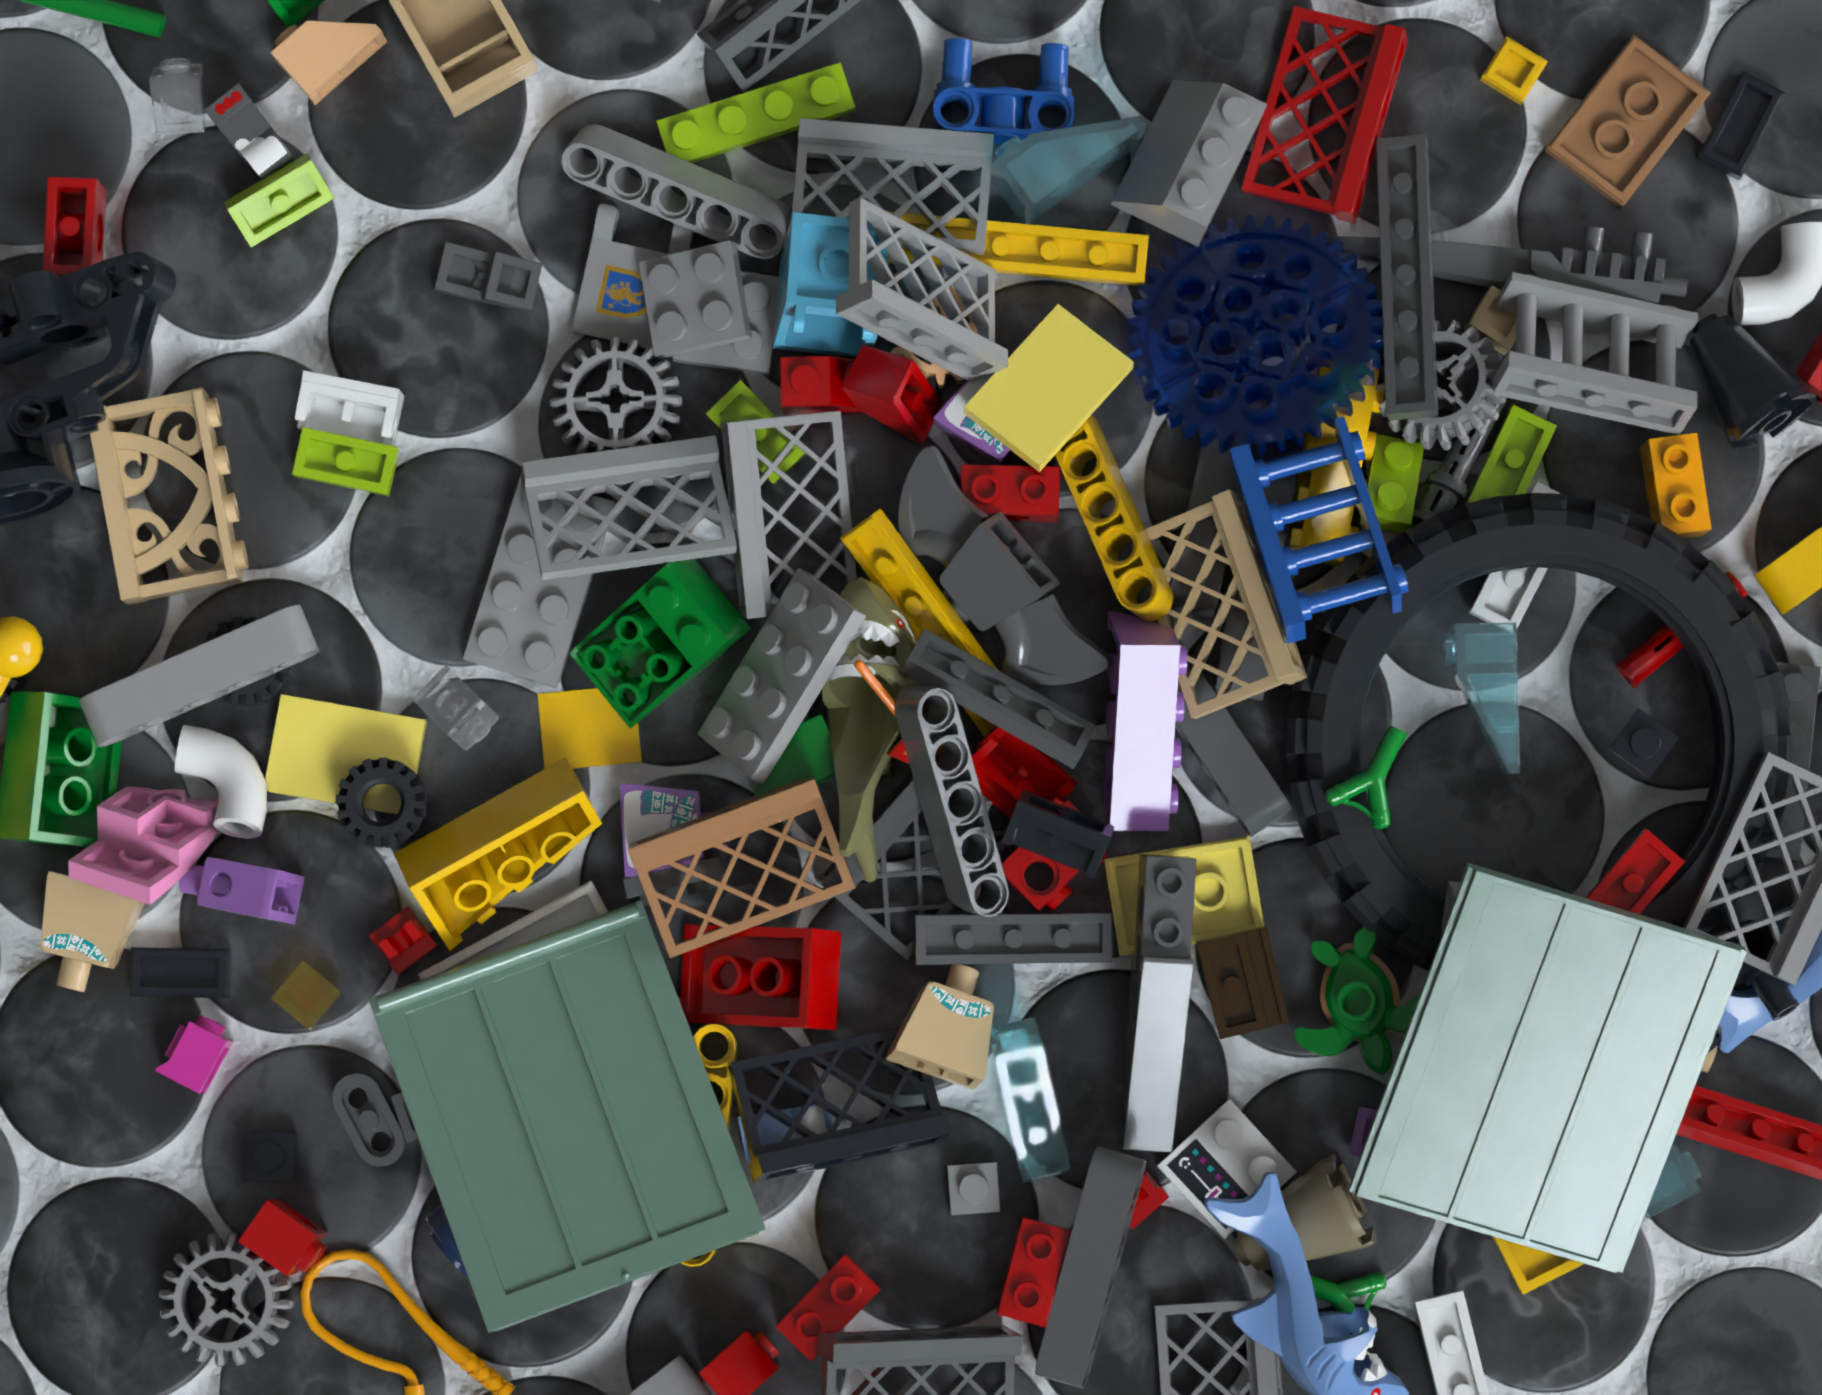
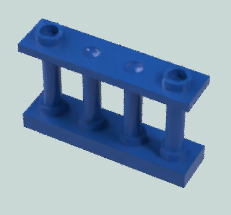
(1284, 562)

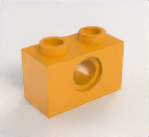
(1676, 484)

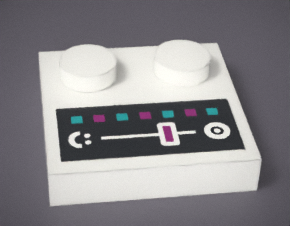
(1223, 1161)

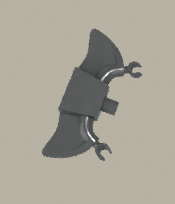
(994, 578)

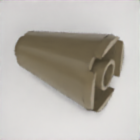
(1322, 1215)

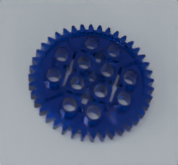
(1299, 401)

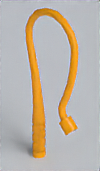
(453, 1349)

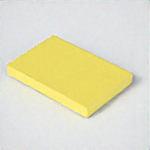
(1048, 387)
(323, 740)
(1223, 897)

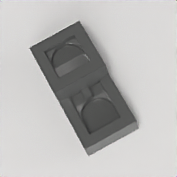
(487, 277)

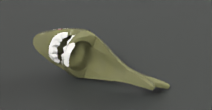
(860, 721)

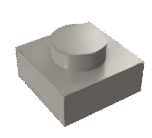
(973, 1188)

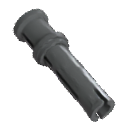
(1443, 487)

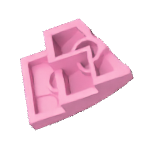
(145, 842)

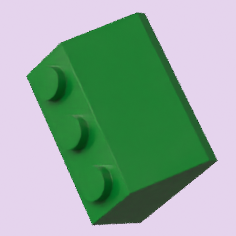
(53, 772)

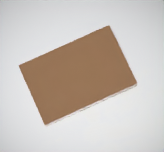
(1627, 121)

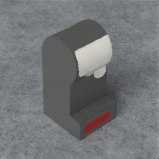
(249, 132)

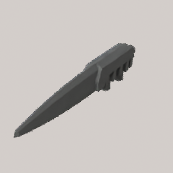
(1589, 268)

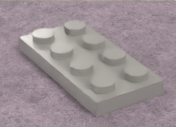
(528, 621)
(781, 675)

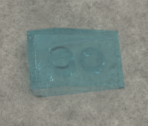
(1056, 163)

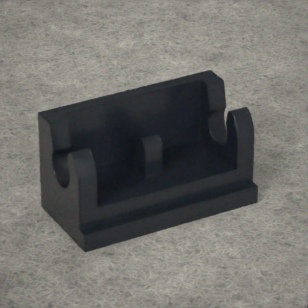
(1058, 833)

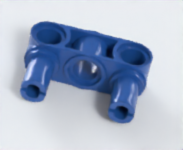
(1002, 110)

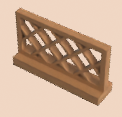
(723, 826)

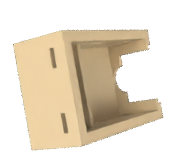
(466, 48)

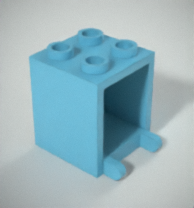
(809, 279)

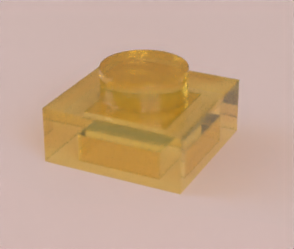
(306, 995)

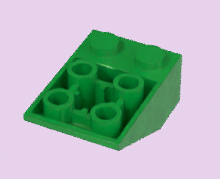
(659, 640)

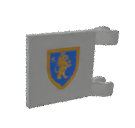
(612, 286)

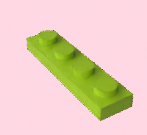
(756, 115)

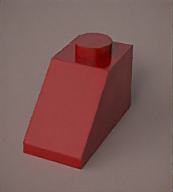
(814, 385)
(892, 392)
(742, 1365)

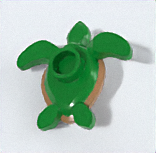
(1358, 1001)

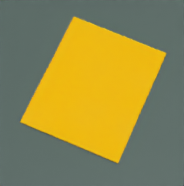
(585, 730)

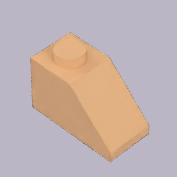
(325, 53)

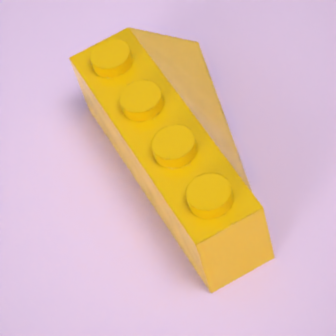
(1333, 475)
(496, 848)

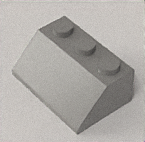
(1189, 157)

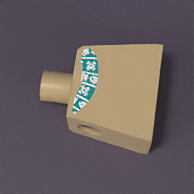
(85, 927)
(947, 1030)

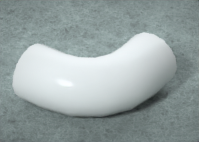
(1789, 286)
(233, 773)

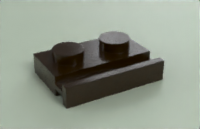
(1242, 982)

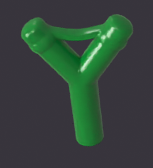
(1371, 780)
(1341, 1293)

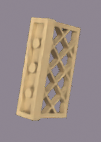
(1234, 533)

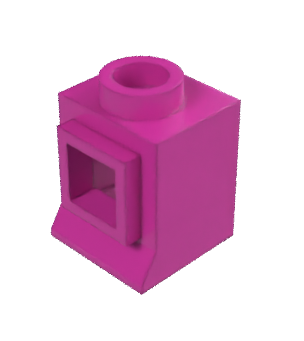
(196, 1054)

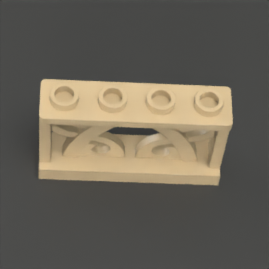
(130, 555)

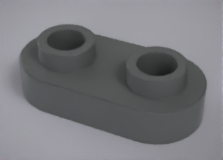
(367, 1121)

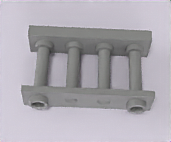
(1588, 390)

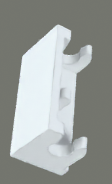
(349, 407)

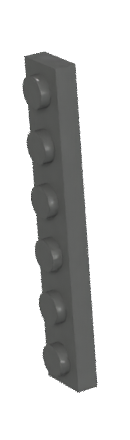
(1407, 277)

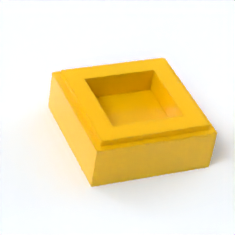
(1513, 70)

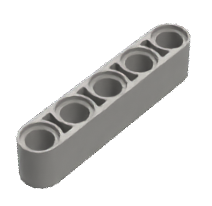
(656, 196)
(199, 675)

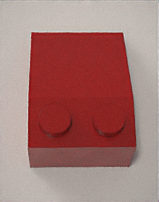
(763, 978)

